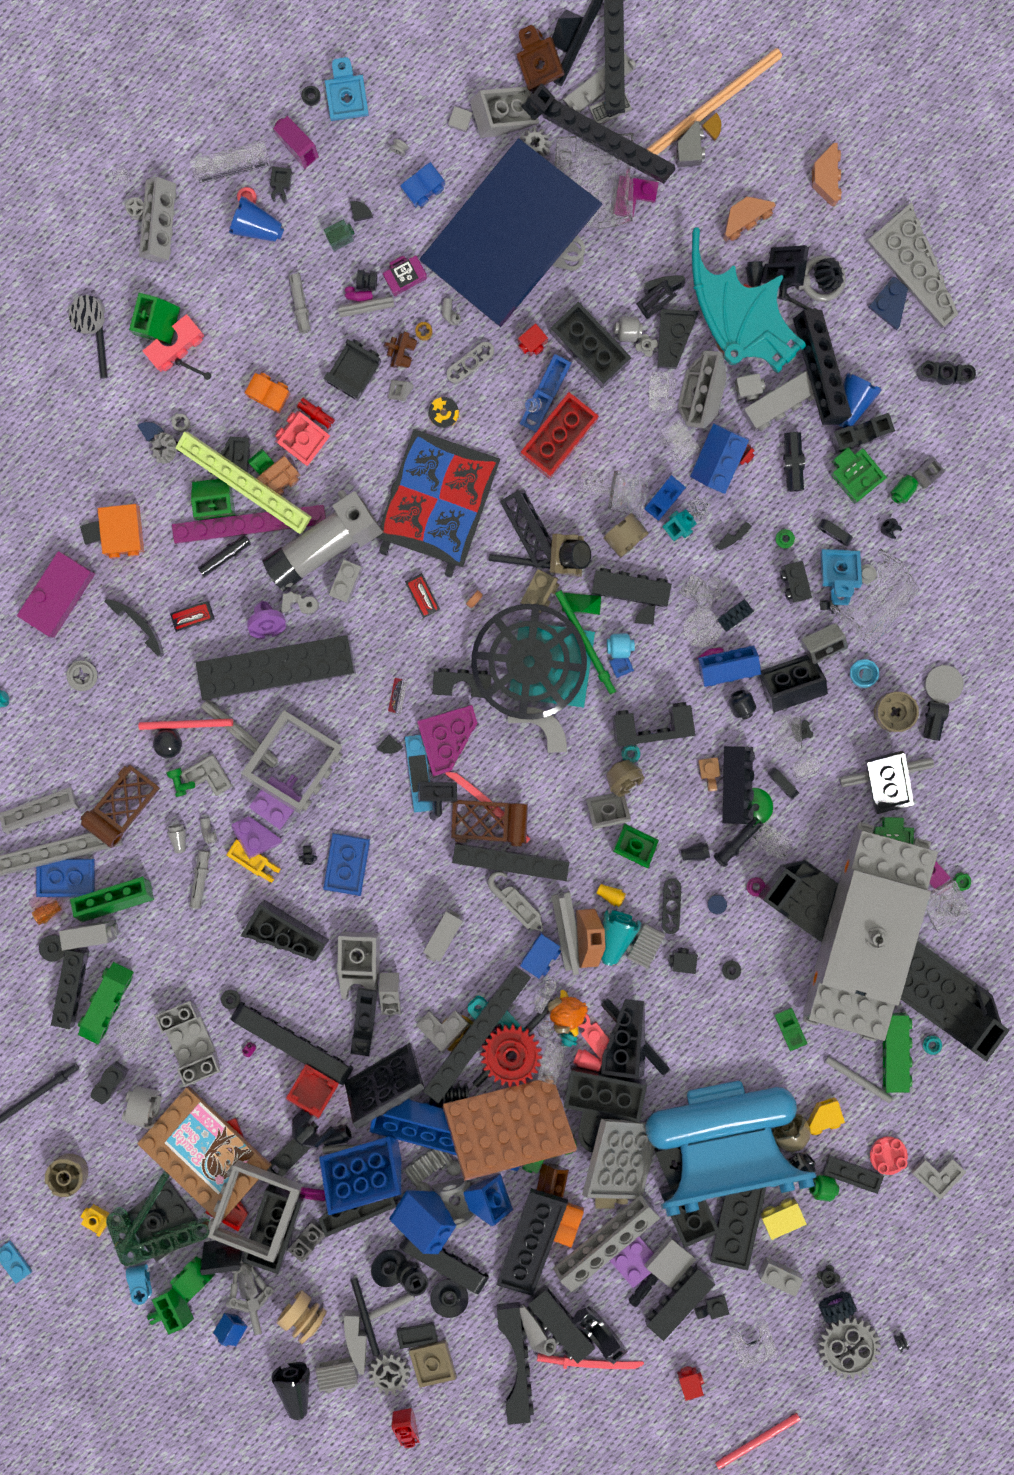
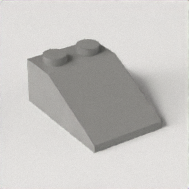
(501, 111)

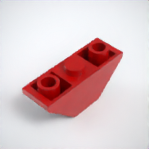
(405, 1427)

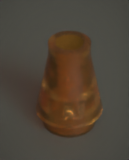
(46, 912)

